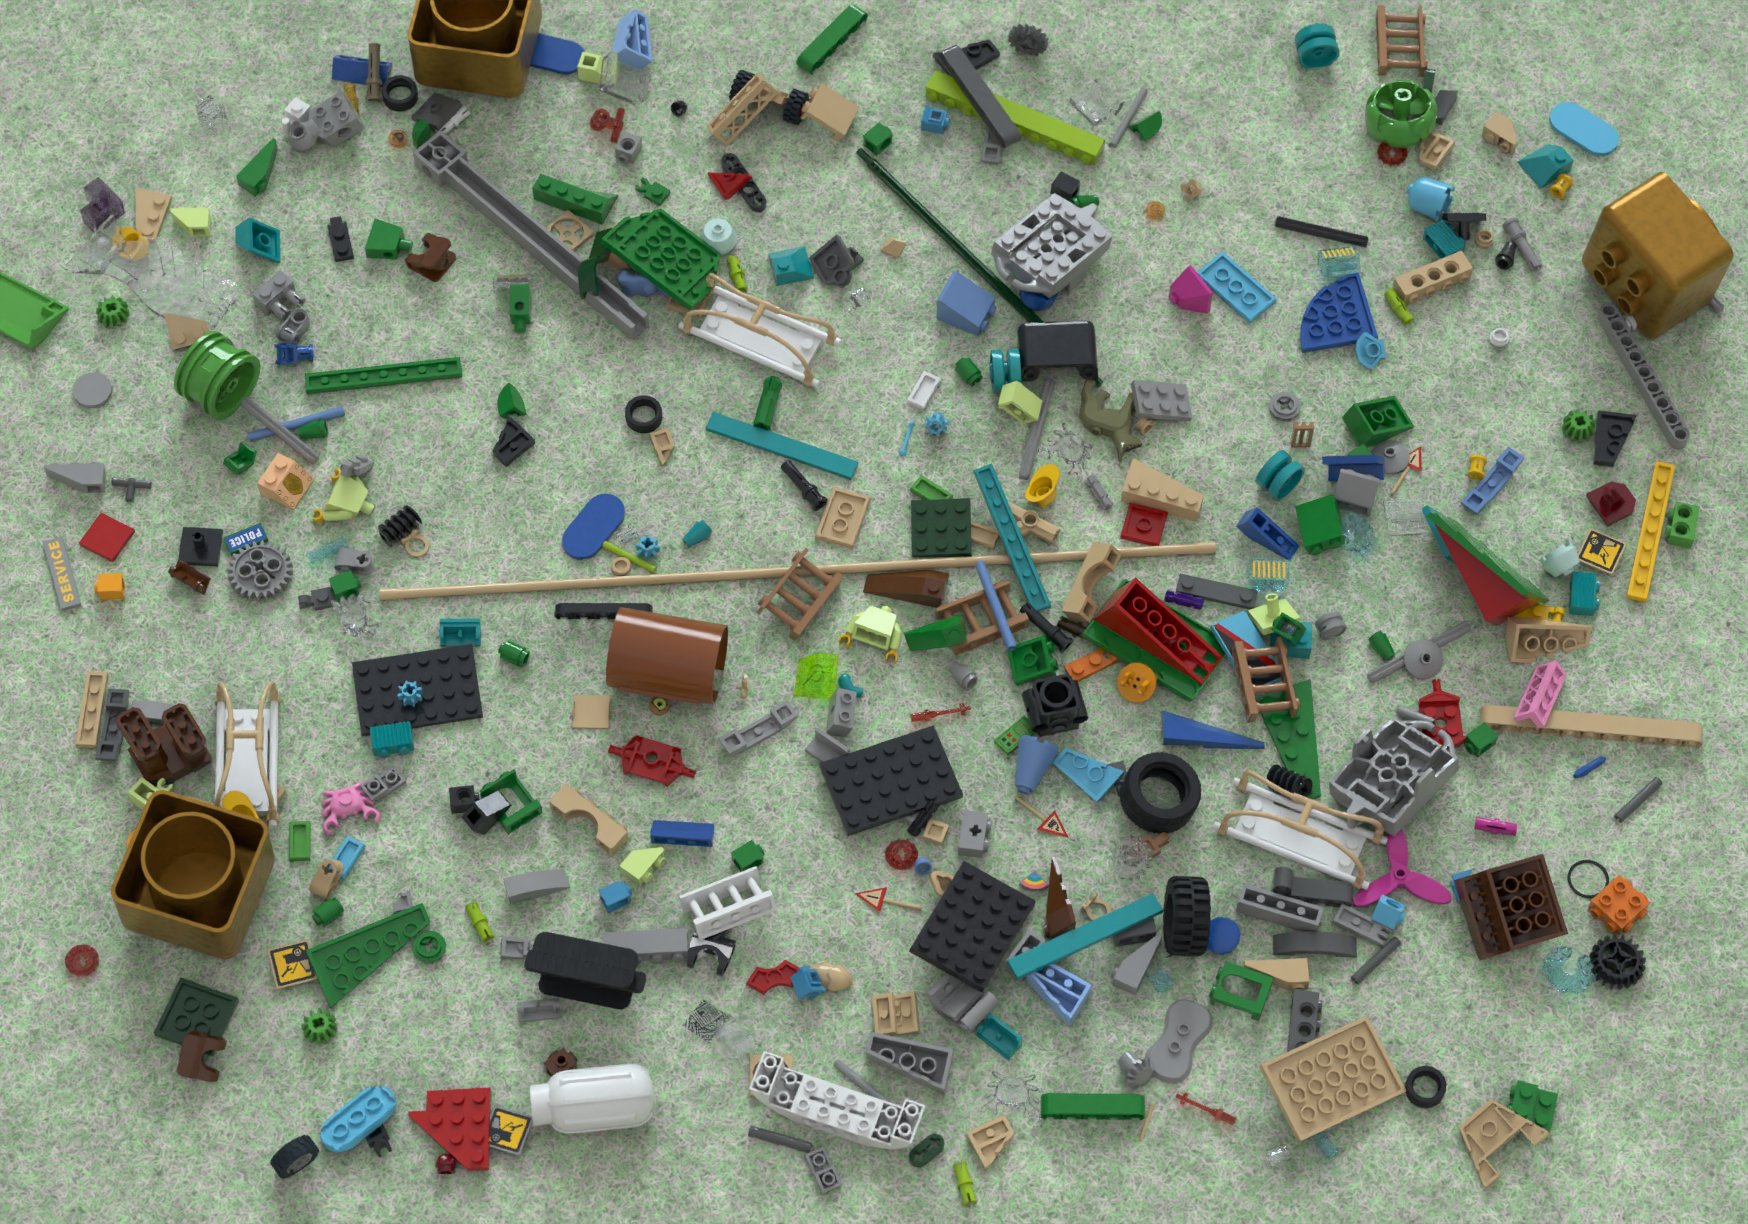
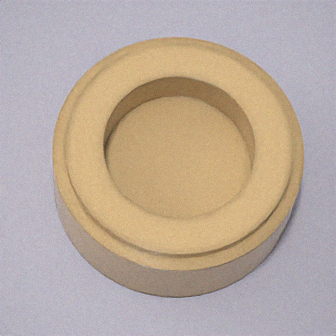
(621, 566)

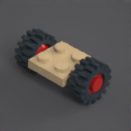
(792, 104)

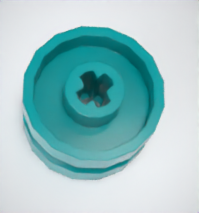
(1316, 46)
(1004, 370)
(1280, 475)

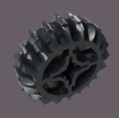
(1633, 958)

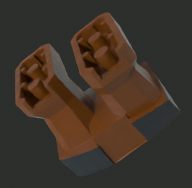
(168, 750)

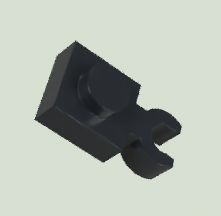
(378, 1140)

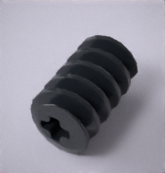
(398, 524)
(1289, 781)

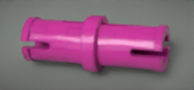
(1508, 828)

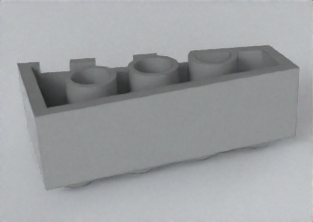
(913, 1059)

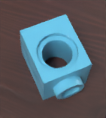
(1388, 912)

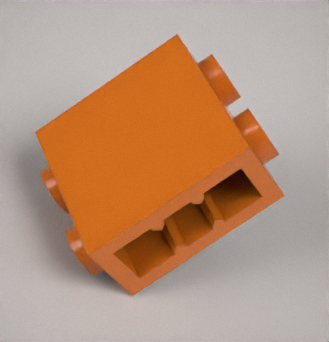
(1619, 905)

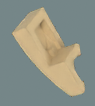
(662, 443)

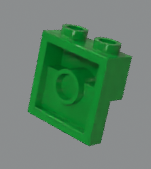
(1033, 660)
(1533, 1104)

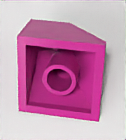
(1191, 292)

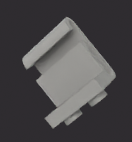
(960, 1002)

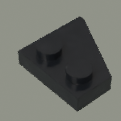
(512, 442)

